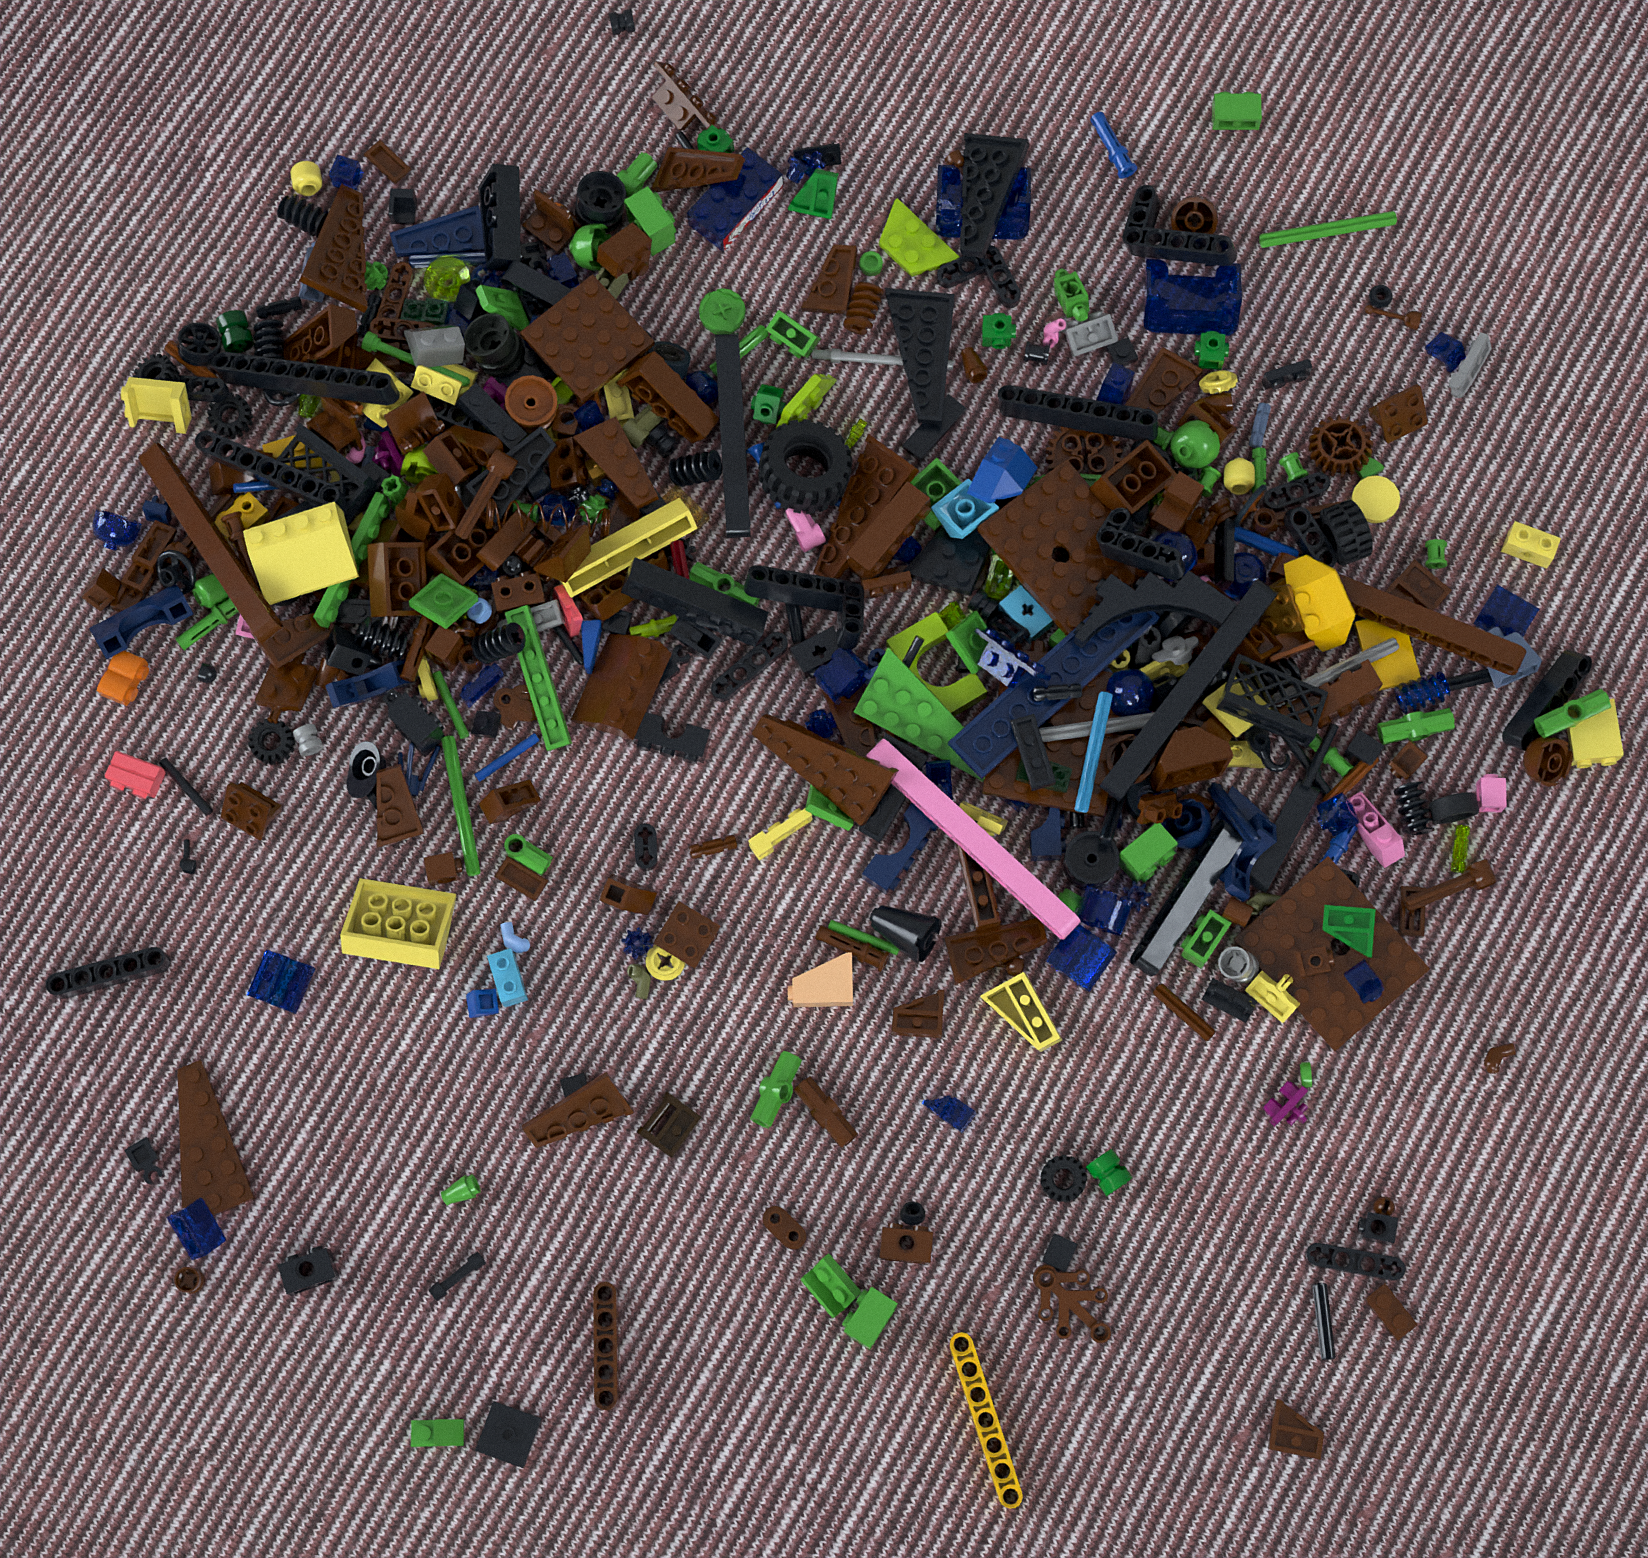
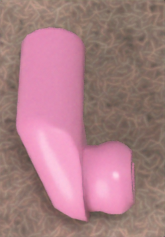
(1051, 332)
(357, 456)

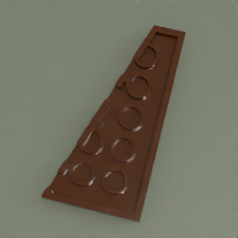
(834, 770)

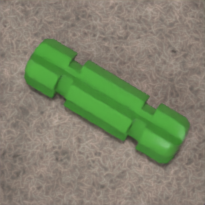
(1259, 463)

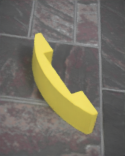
(618, 401)

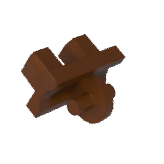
(1158, 807)

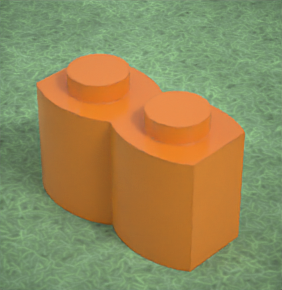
(123, 677)

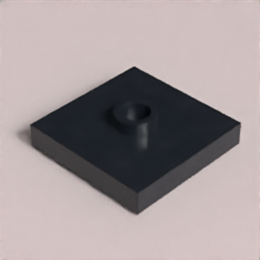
(508, 1434)

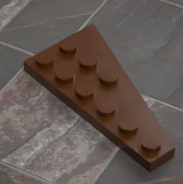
(338, 255)
(869, 491)
(207, 1150)

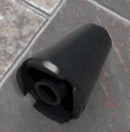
(906, 930)

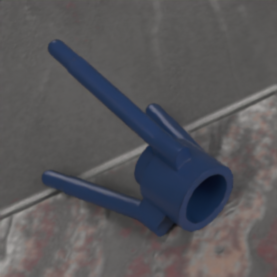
(412, 780)

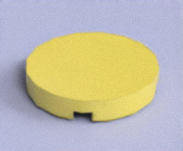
(1376, 498)

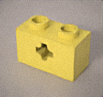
(1531, 544)

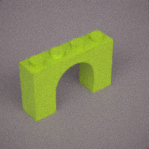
(955, 697)

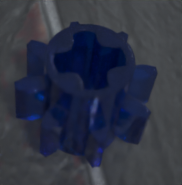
(821, 723)
(1139, 891)
(635, 936)

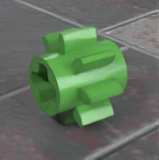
(375, 275)
(593, 506)

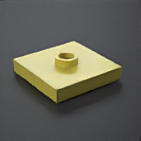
(1233, 724)

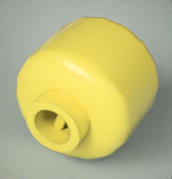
(306, 178)
(1239, 476)

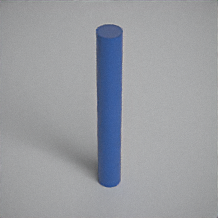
(252, 486)
(506, 757)

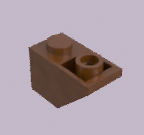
(627, 895)

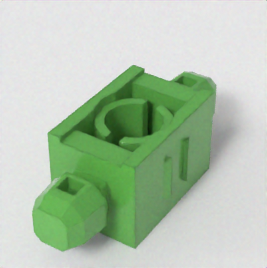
(1071, 294)

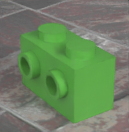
(1236, 111)
(792, 333)
(1205, 939)

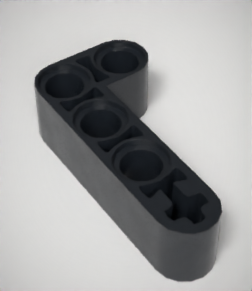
(1120, 544)

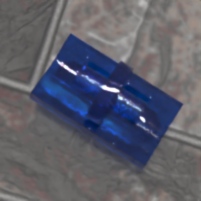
(798, 167)

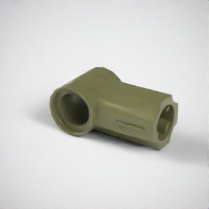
(640, 427)

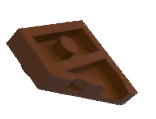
(1293, 1433)

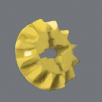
(1218, 381)
(666, 973)

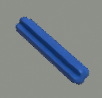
(1262, 543)

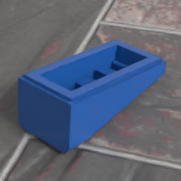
(590, 638)

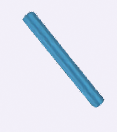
(1093, 752)

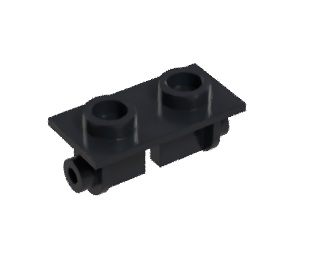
(830, 153)
(1229, 1000)

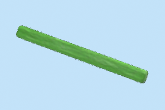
(1327, 229)
(460, 806)

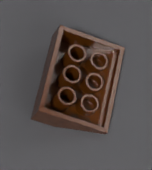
(622, 685)

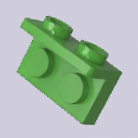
(831, 1286)

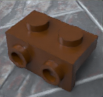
(887, 582)

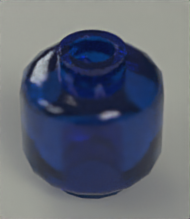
(703, 385)
(550, 502)

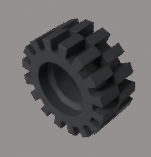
(157, 365)
(237, 426)
(281, 751)
(1070, 1164)

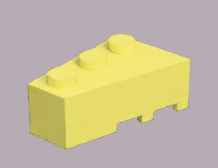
(1024, 1011)

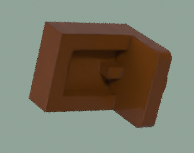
(1407, 761)

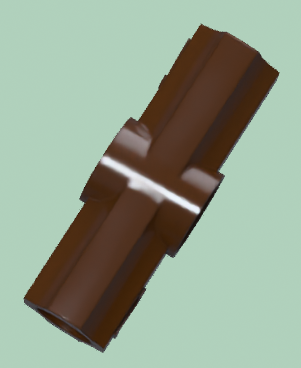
(825, 1112)

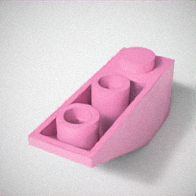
(1376, 832)

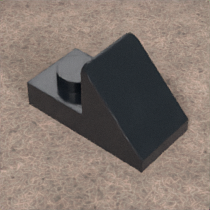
(696, 637)

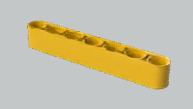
(994, 1430)

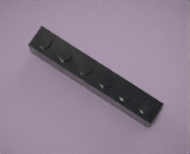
(694, 602)

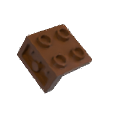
(550, 223)

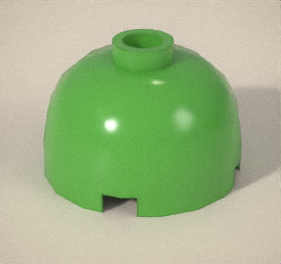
(585, 245)
(1194, 445)

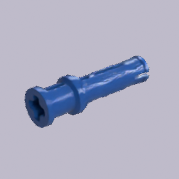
(1117, 153)

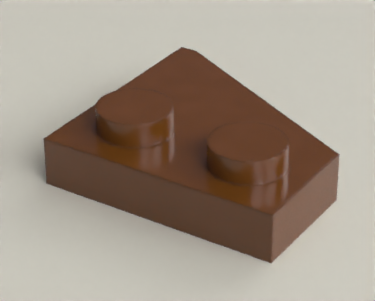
(920, 1017)

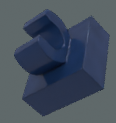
(156, 511)

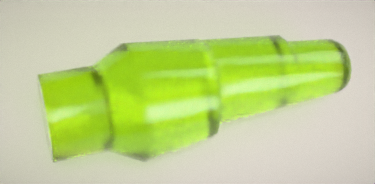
(856, 432)

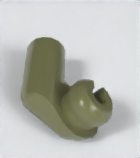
(1261, 900)
(641, 978)

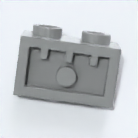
(1090, 333)

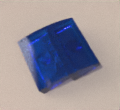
(1081, 957)
(281, 981)

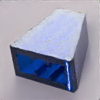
(1116, 385)

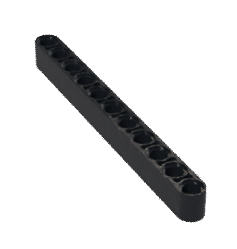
(1188, 690)

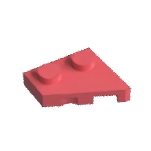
(571, 613)

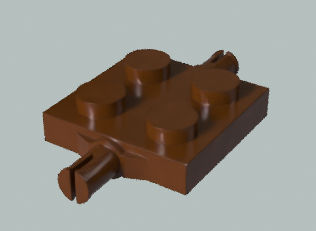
(286, 687)

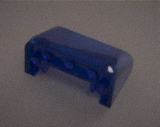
(1015, 216)
(1191, 302)

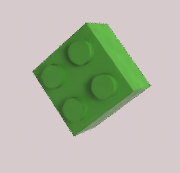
(648, 215)
(936, 483)
(1148, 852)
(870, 1317)

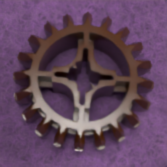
(1327, 434)

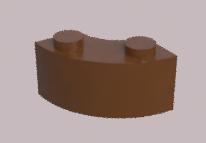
(224, 477)

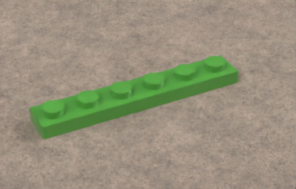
(365, 533)
(540, 682)

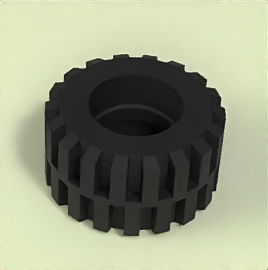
(1346, 531)

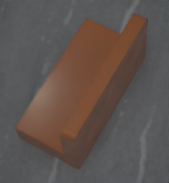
(1293, 643)

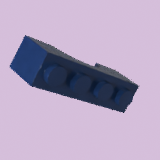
(161, 608)
(1046, 840)
(885, 870)

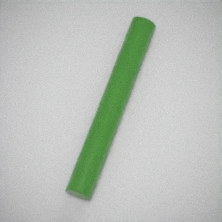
(450, 704)
(863, 937)

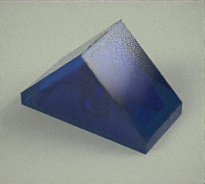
(940, 774)

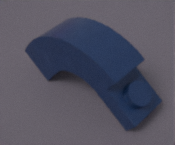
(367, 686)
(1238, 870)

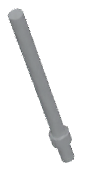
(837, 355)

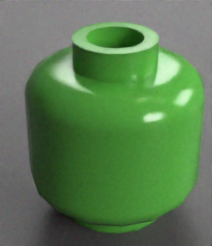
(209, 591)

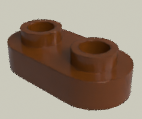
(784, 1227)

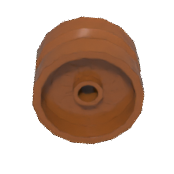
(534, 392)

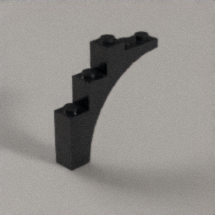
(1188, 597)

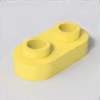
(427, 687)

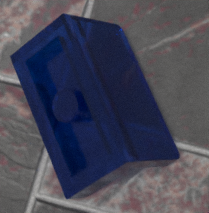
(196, 1229)

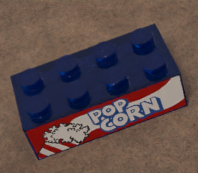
(732, 205)

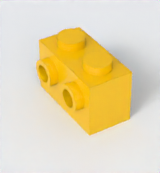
(252, 513)

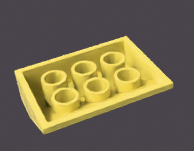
(301, 553)
(398, 923)

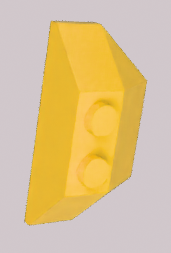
(1321, 601)

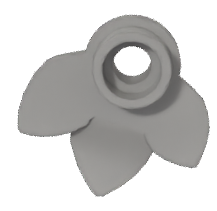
(1176, 650)

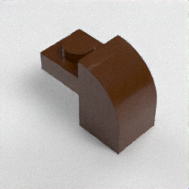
(413, 517)

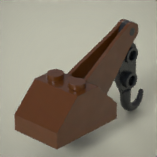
(1205, 753)

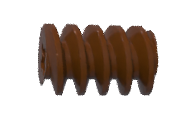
(861, 308)

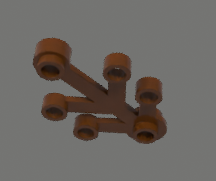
(1069, 1299)

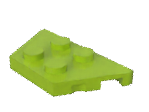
(913, 242)
(807, 398)

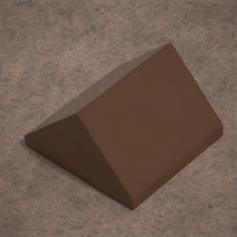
(565, 554)

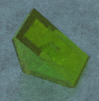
(998, 579)

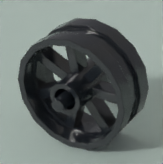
(201, 352)

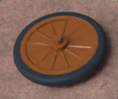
(1250, 505)

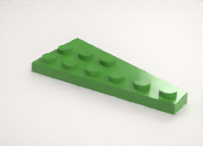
(910, 710)

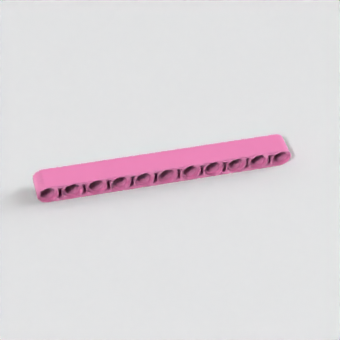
(976, 842)

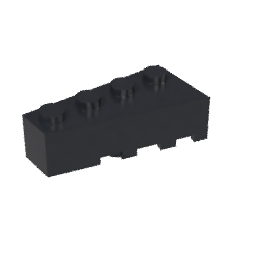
(531, 457)

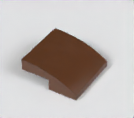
(1419, 587)

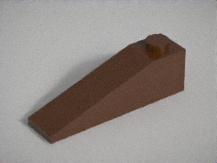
(320, 334)

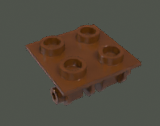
(413, 423)
(687, 934)

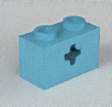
(1020, 601)
(507, 977)

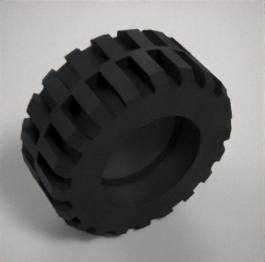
(812, 441)

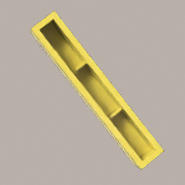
(632, 541)

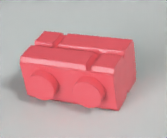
(135, 775)

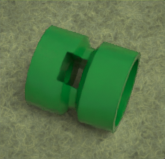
(1109, 1172)

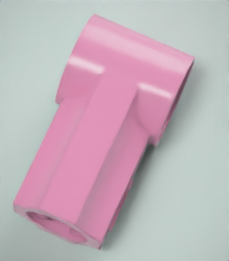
(807, 532)

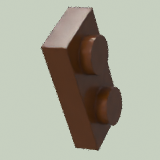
(1390, 1312)

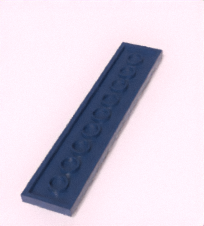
(990, 736)

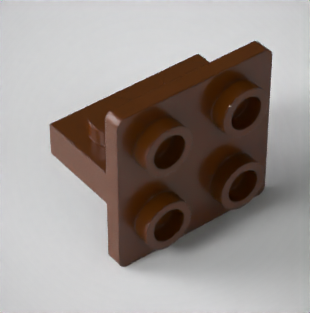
(1400, 413)
(335, 426)
(248, 809)

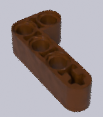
(606, 599)

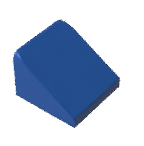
(482, 1003)

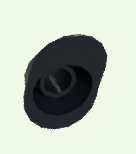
(363, 767)

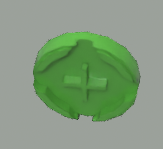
(722, 311)

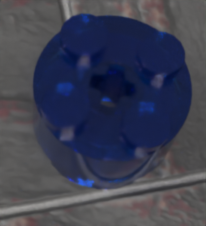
(842, 675)
(1104, 911)

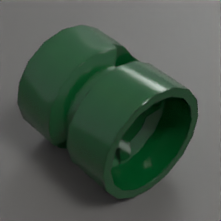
(234, 331)

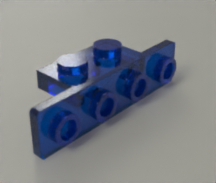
(1004, 661)

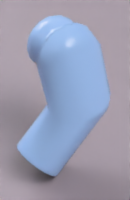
(512, 941)

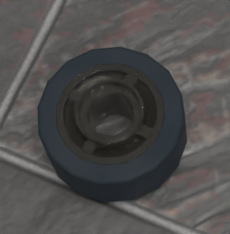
(674, 355)

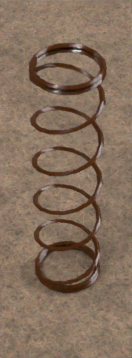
(605, 520)

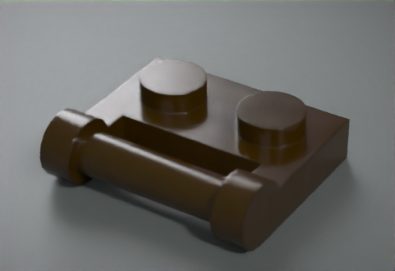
(675, 1130)

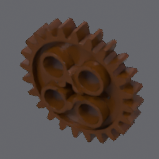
(1105, 454)

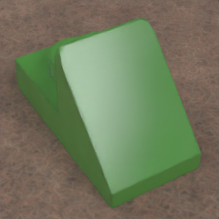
(437, 1432)

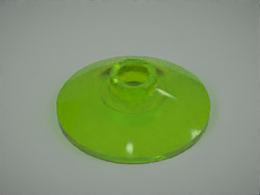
(439, 272)

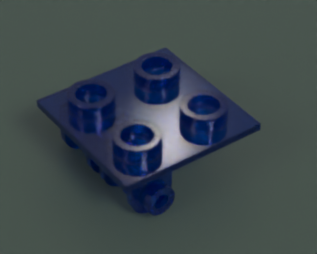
(1506, 612)

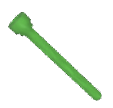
(373, 343)

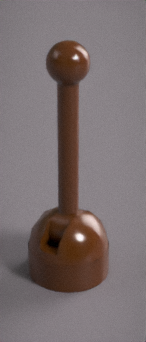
(956, 159)
(1411, 319)
(1013, 967)

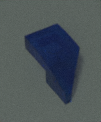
(951, 1111)

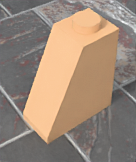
(824, 985)

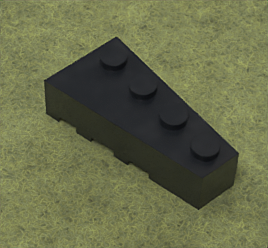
(500, 216)

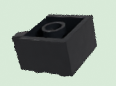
(413, 721)

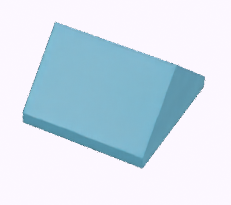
(962, 512)

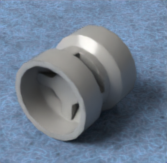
(307, 739)

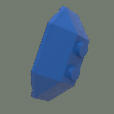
(1002, 472)

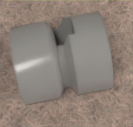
(1238, 965)

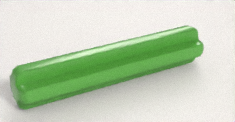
(747, 344)

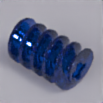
(1422, 690)

